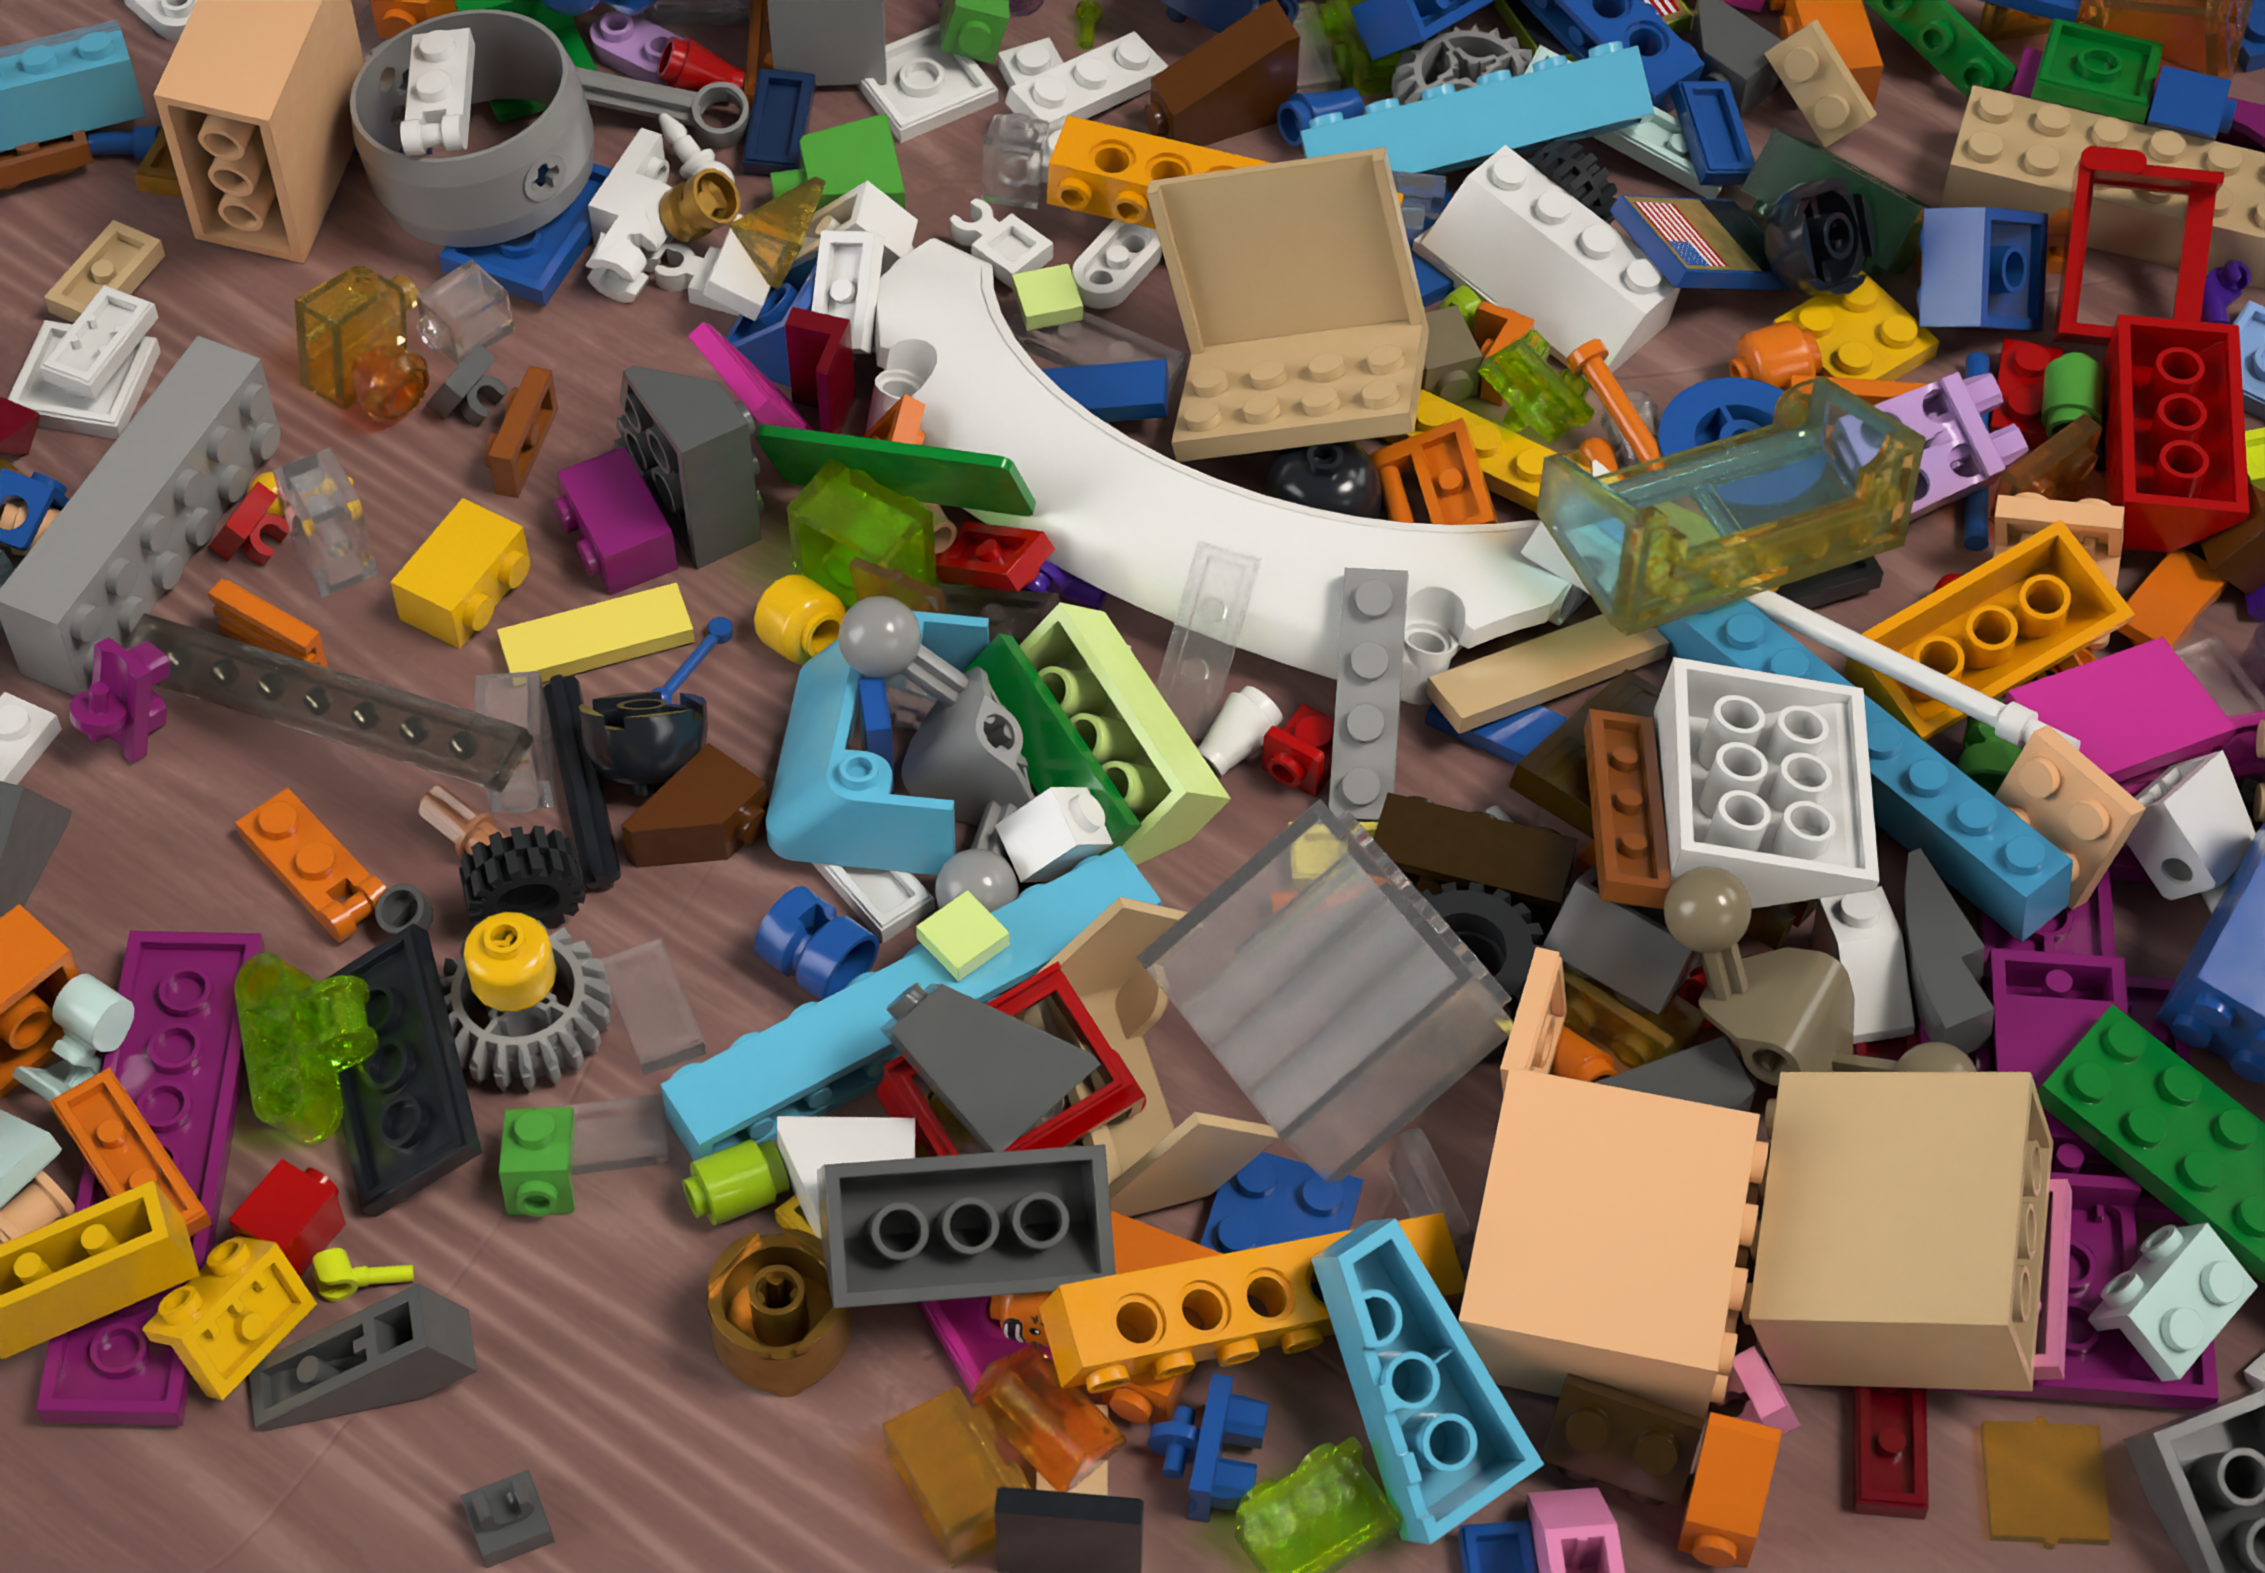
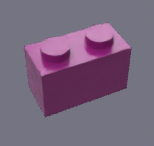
(615, 520)

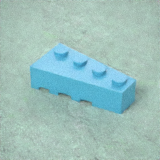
(1421, 1388)

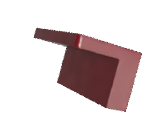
(821, 365)

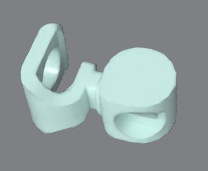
(92, 1020)

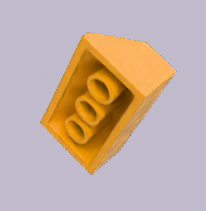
(1996, 626)

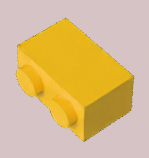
(461, 573)

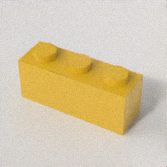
(91, 1266)

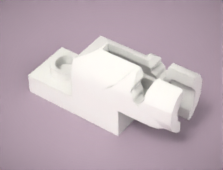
(628, 220)

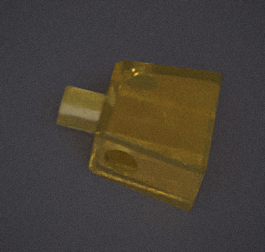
(345, 319)

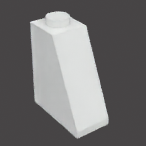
(815, 1141)

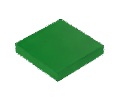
(2098, 70)

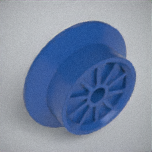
(1715, 411)

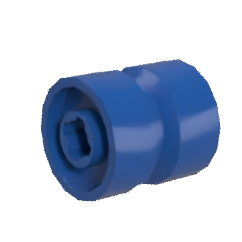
(810, 941)

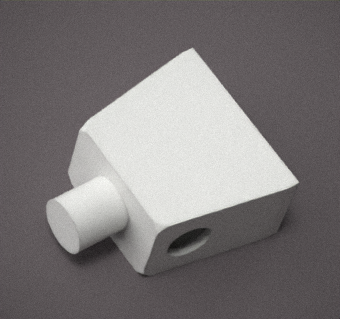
(2192, 829)

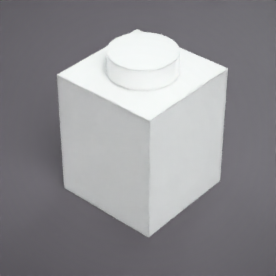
(1054, 833)

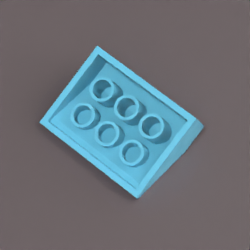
(66, 85)

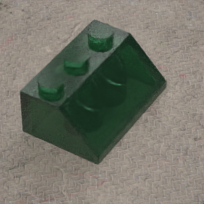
(1794, 160)

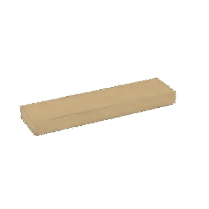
(1540, 671)

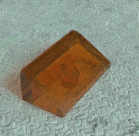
(1048, 1425)

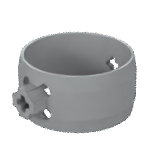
(491, 192)

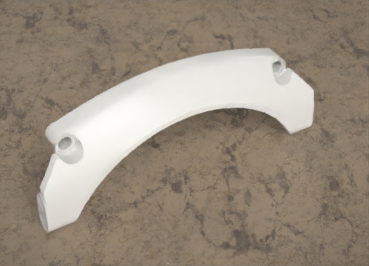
(1135, 516)

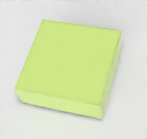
(1047, 297)
(963, 935)

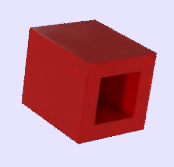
(294, 1211)

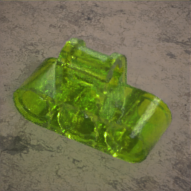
(300, 1043)

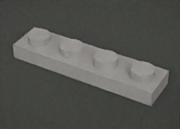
(1368, 691)

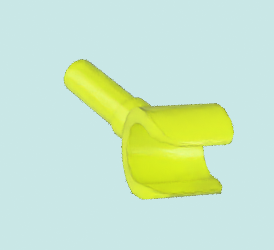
(338, 1280)

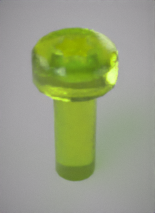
(1088, 12)

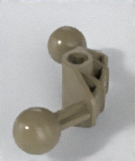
(1782, 1005)

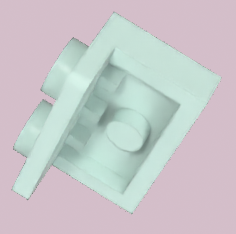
(2175, 1297)

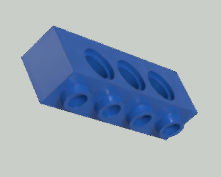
(1635, 23)

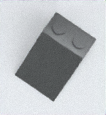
(1620, 947)
(2209, 1482)

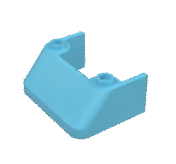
(838, 801)

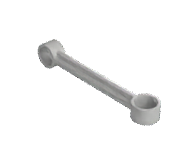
(654, 99)

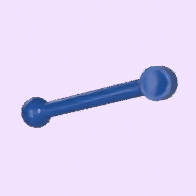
(719, 631)

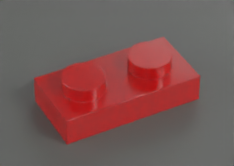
(2022, 383)
(994, 557)

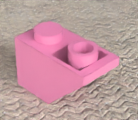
(1574, 1532)

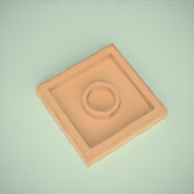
(1538, 1017)

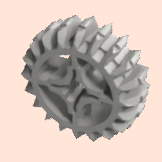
(1457, 60)
(537, 1038)

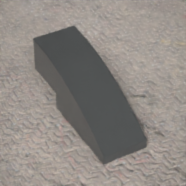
(1943, 961)

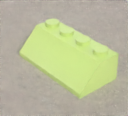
(1137, 731)

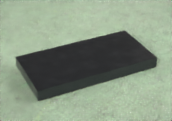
(408, 1101)

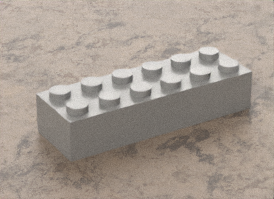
(140, 514)

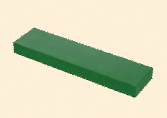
(1050, 741)

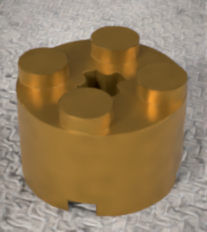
(776, 1312)

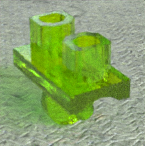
(1534, 390)

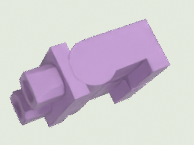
(1957, 448)

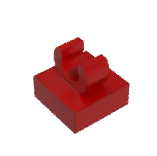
(247, 524)

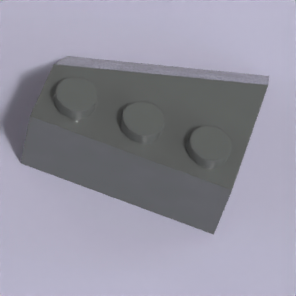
(693, 459)

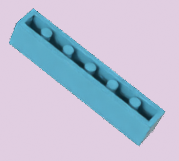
(1522, 112)

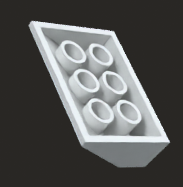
(1766, 781)

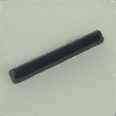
(581, 786)

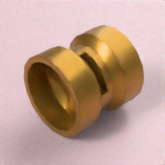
(700, 205)

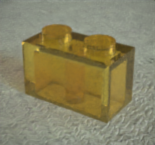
(951, 1471)

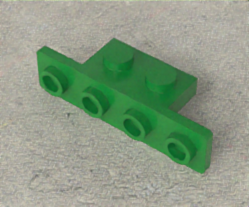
(1948, 43)

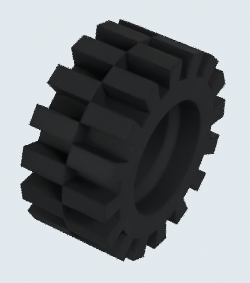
(523, 875)

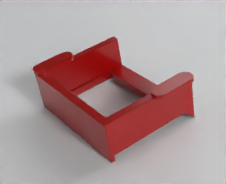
(2130, 171)
(1121, 1094)

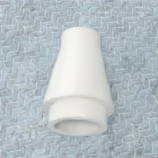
(1238, 729)

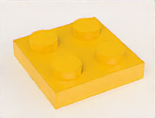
(1864, 334)

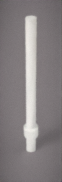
(2011, 721)

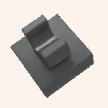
(464, 386)
(507, 1518)

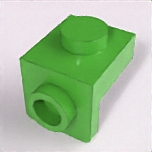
(538, 1161)

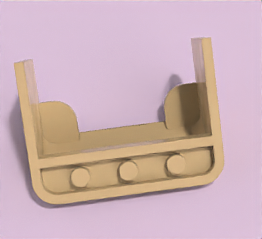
(1145, 1155)

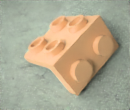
(2090, 520)

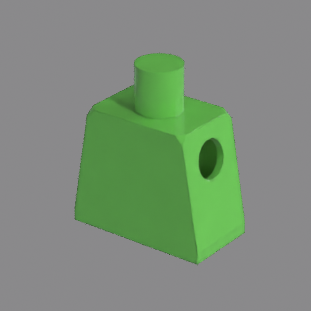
(846, 159)

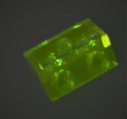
(1351, 52)

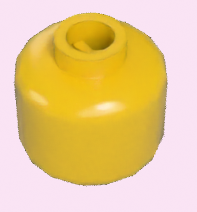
(798, 618)
(509, 961)

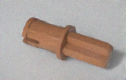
(456, 819)

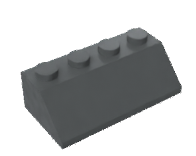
(965, 1225)

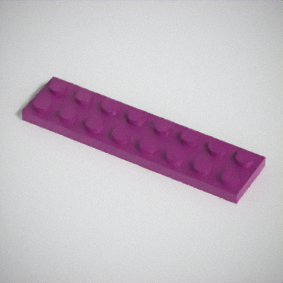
(186, 1079)

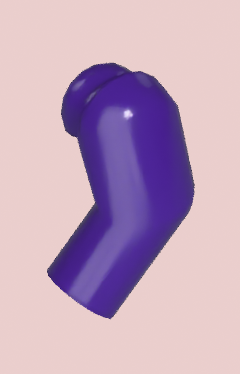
(2222, 288)
(1056, 580)

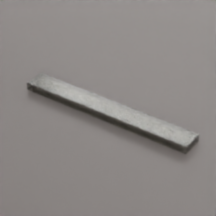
(336, 705)

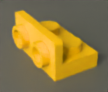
(231, 1313)

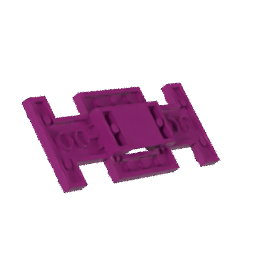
(2043, 1006)

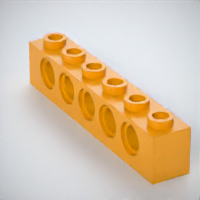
(1110, 168)
(1093, 1352)

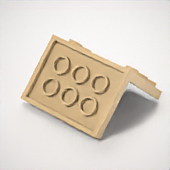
(1292, 304)

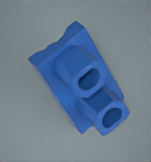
(1226, 1419)

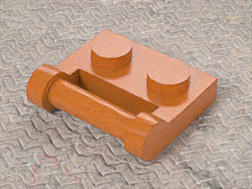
(1447, 476)

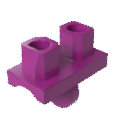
(121, 696)

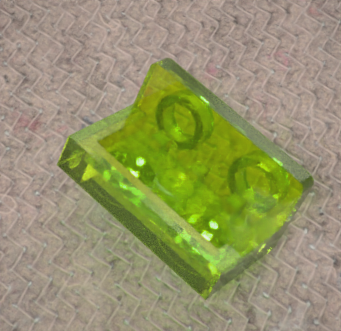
(1316, 1515)

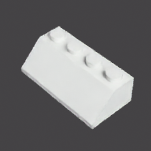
(1551, 260)

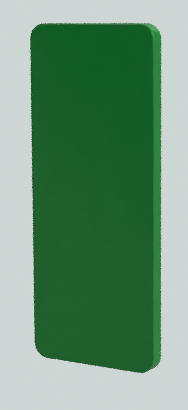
(908, 469)

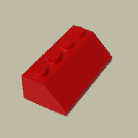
(2174, 430)

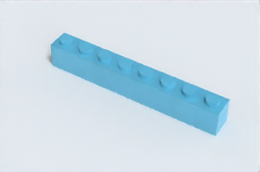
(836, 1046)

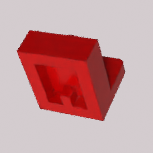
(1300, 751)

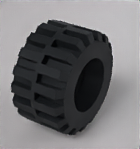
(1494, 934)

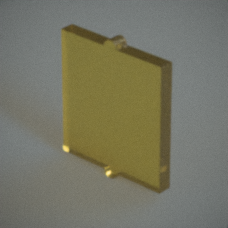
(2045, 1483)

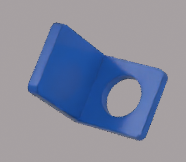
(39, 493)

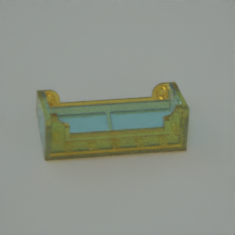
(1738, 512)

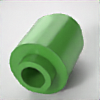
(2070, 389)

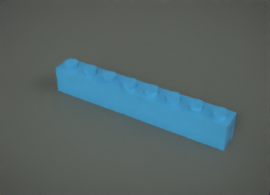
(1915, 790)

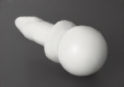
(688, 150)

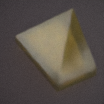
(778, 229)

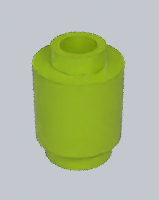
(735, 1181)

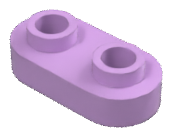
(629, 44)

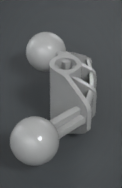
(960, 752)

